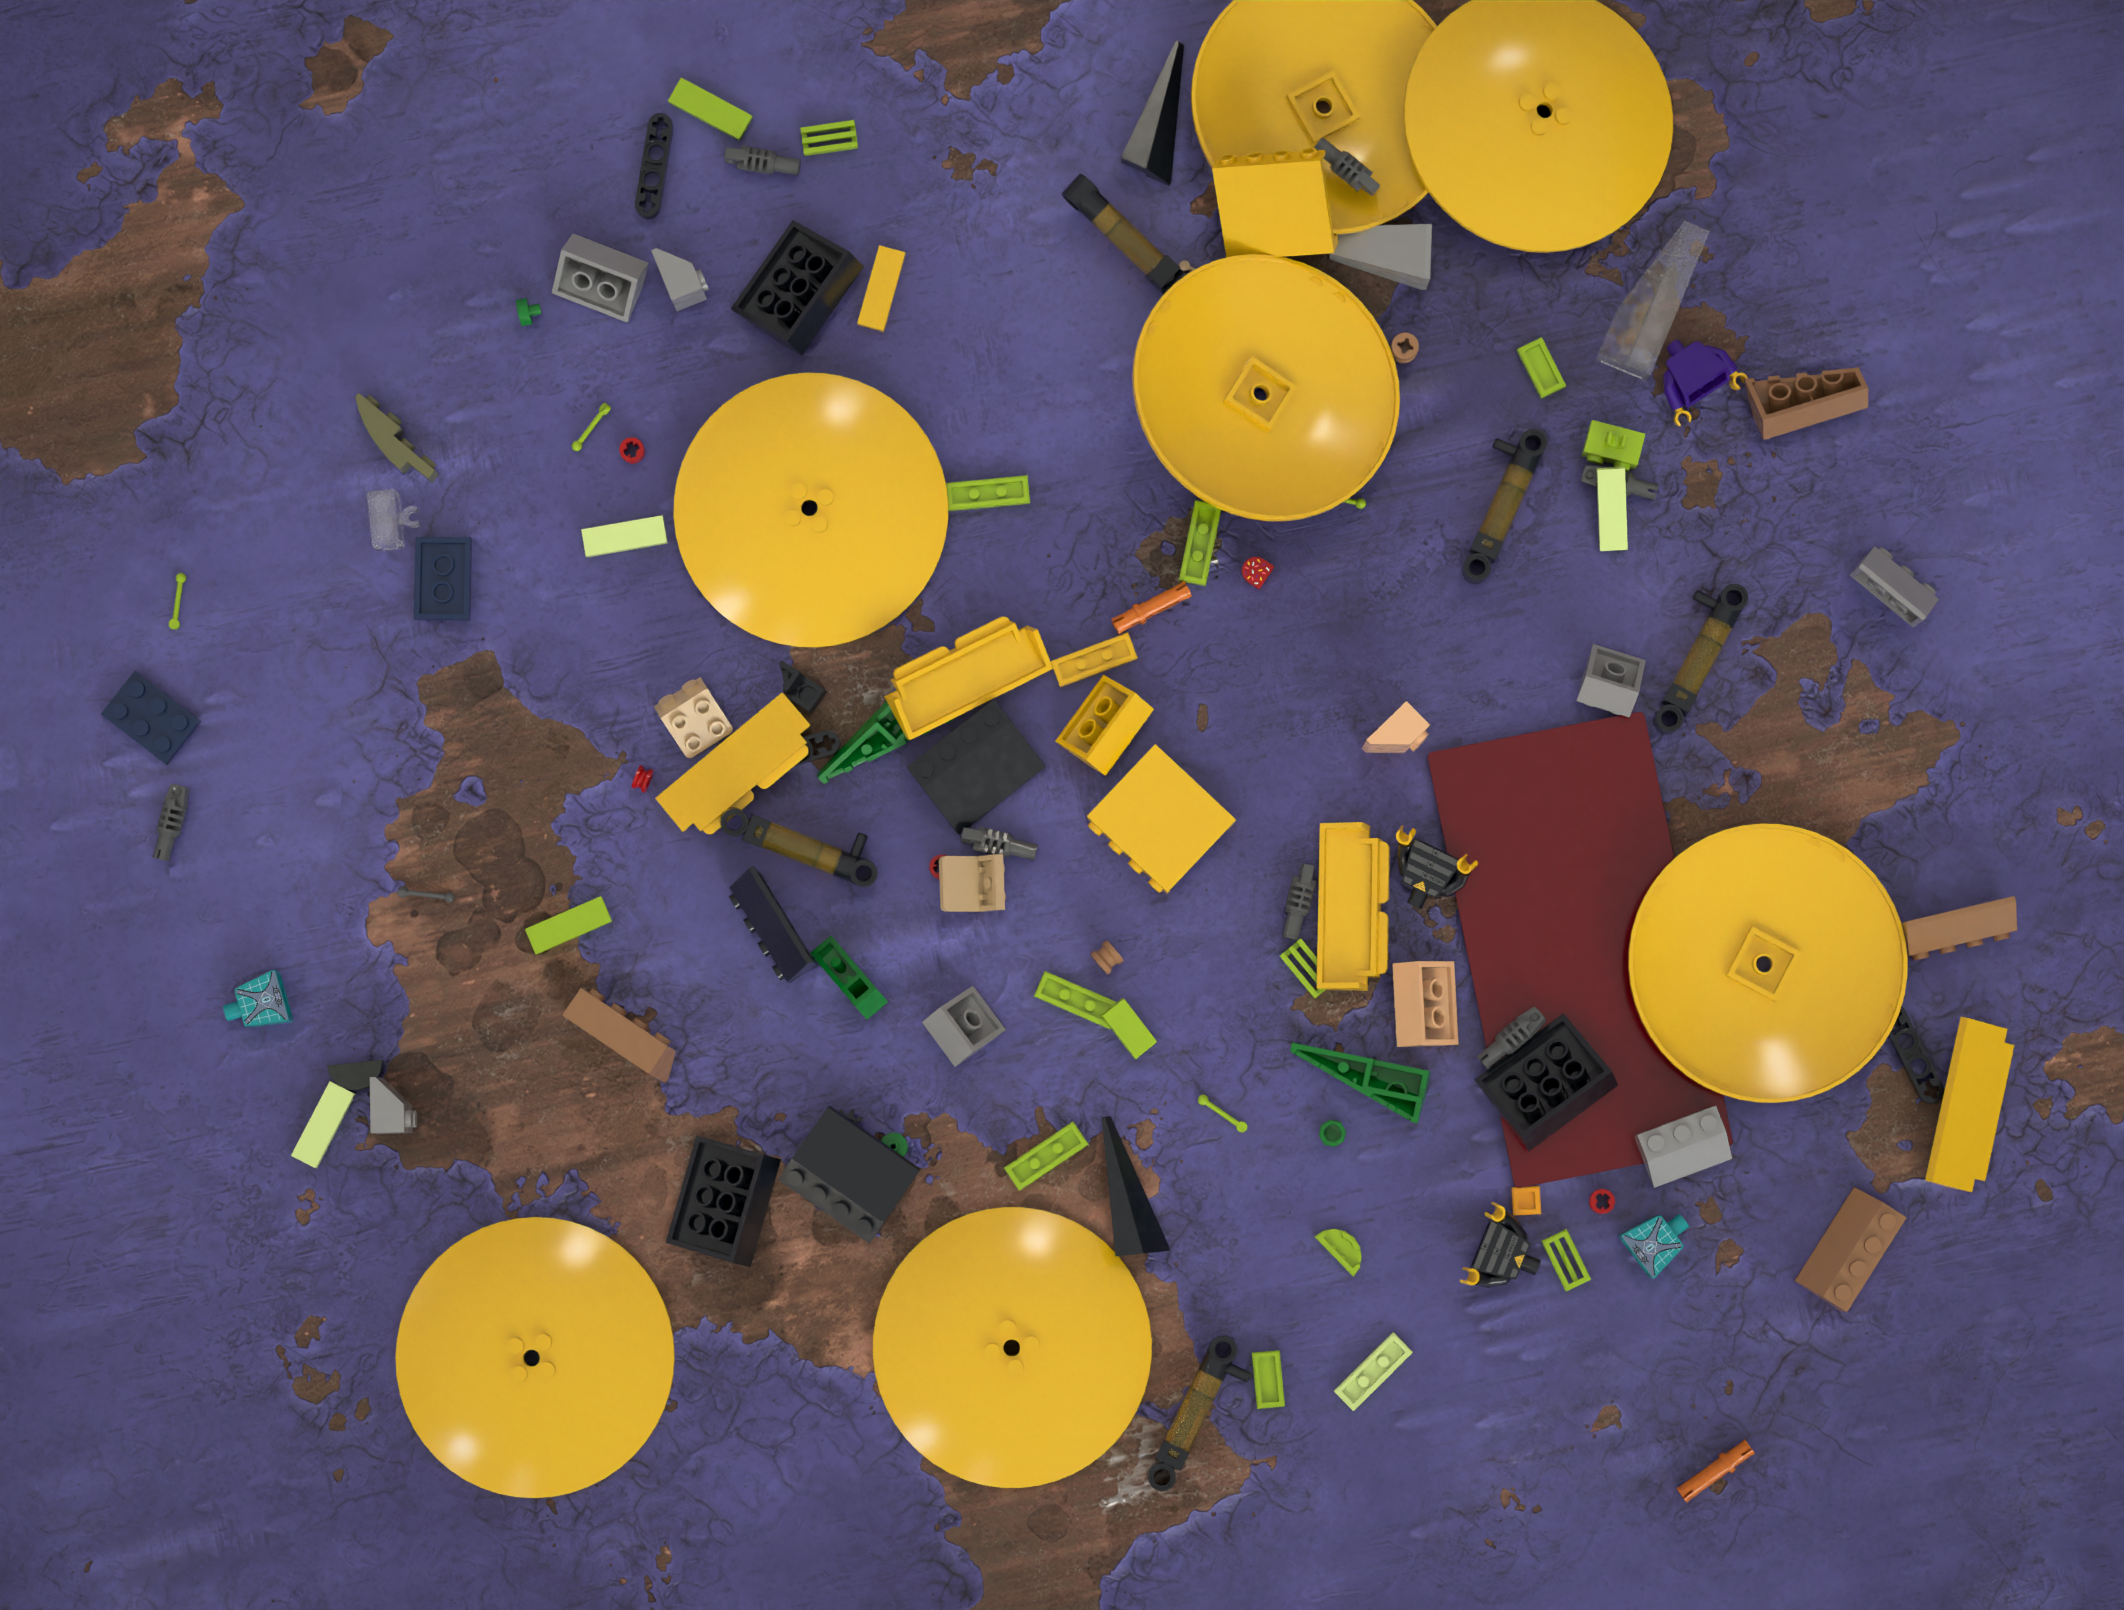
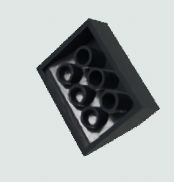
(797, 287)
(976, 767)
(771, 925)
(1546, 1082)
(849, 1174)
(723, 1201)

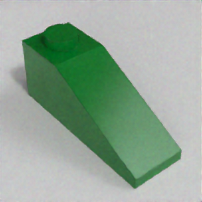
(849, 977)

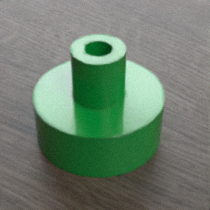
(526, 311)
(898, 1140)

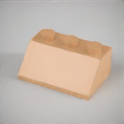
(1399, 732)
(1425, 1003)

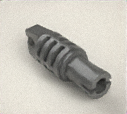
(761, 161)
(1348, 168)
(1633, 485)
(171, 820)
(998, 843)
(1298, 901)
(1512, 1036)

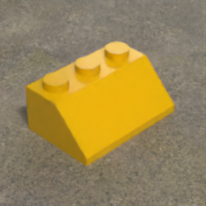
(1104, 724)

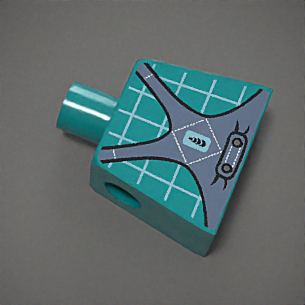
(261, 1002)
(1654, 1242)

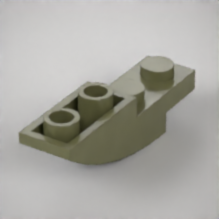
(386, 432)

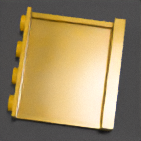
(1274, 203)
(1160, 819)

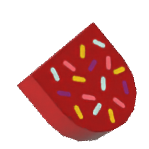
(1256, 571)

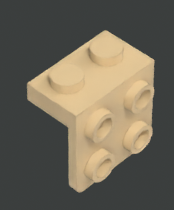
(693, 718)
(972, 883)

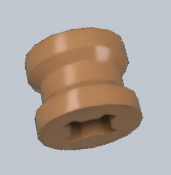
(1402, 353)
(1106, 957)

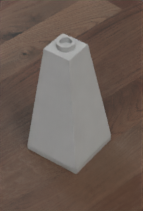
(1390, 252)

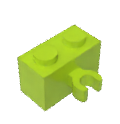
(1612, 445)

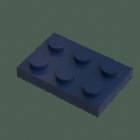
(443, 578)
(151, 717)

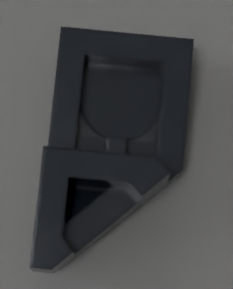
(801, 689)

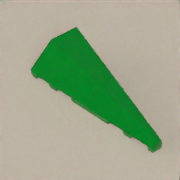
(872, 740)
(1390, 1084)

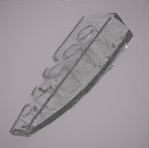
(1652, 304)

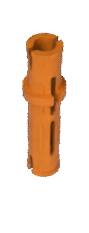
(1153, 606)
(1714, 1471)

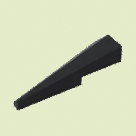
(1155, 133)
(1133, 1218)

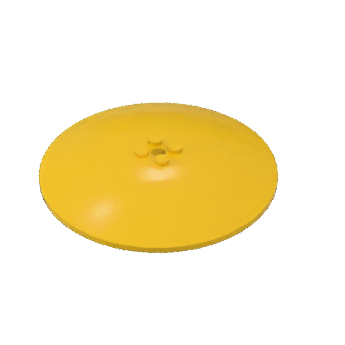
(1280, 57)
(1530, 176)
(1300, 341)
(823, 573)
(1830, 950)
(1078, 1336)
(598, 1342)

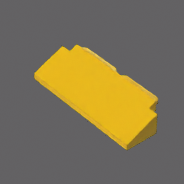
(960, 679)
(749, 757)
(1349, 906)
(1970, 1105)

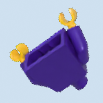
(1695, 374)

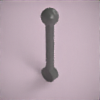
(403, 891)

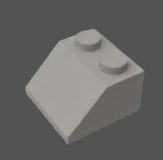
(681, 280)
(1611, 680)
(963, 1026)
(389, 1109)

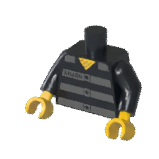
(1429, 869)
(1501, 1252)

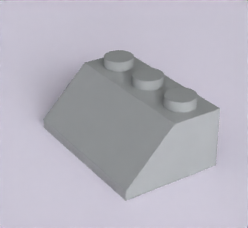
(599, 277)
(1895, 586)
(1684, 1146)

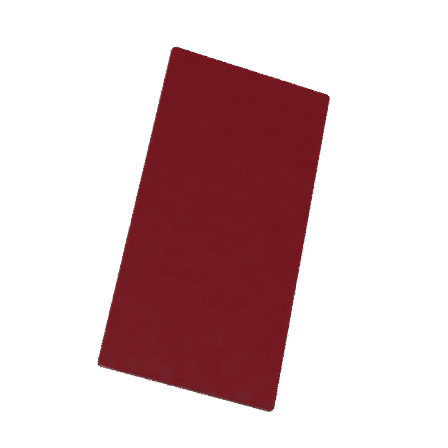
(1565, 853)

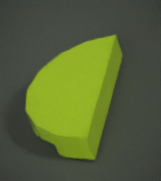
(1342, 1248)

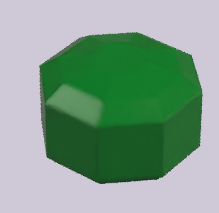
(1332, 1133)

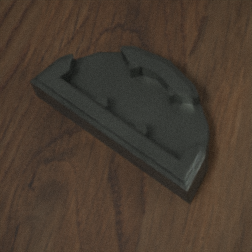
(355, 1075)

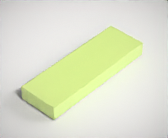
(1612, 508)
(624, 536)
(323, 1124)
(1373, 1371)

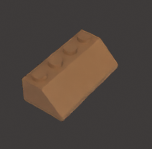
(1960, 926)
(1850, 1249)

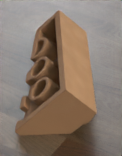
(1805, 399)
(621, 1034)

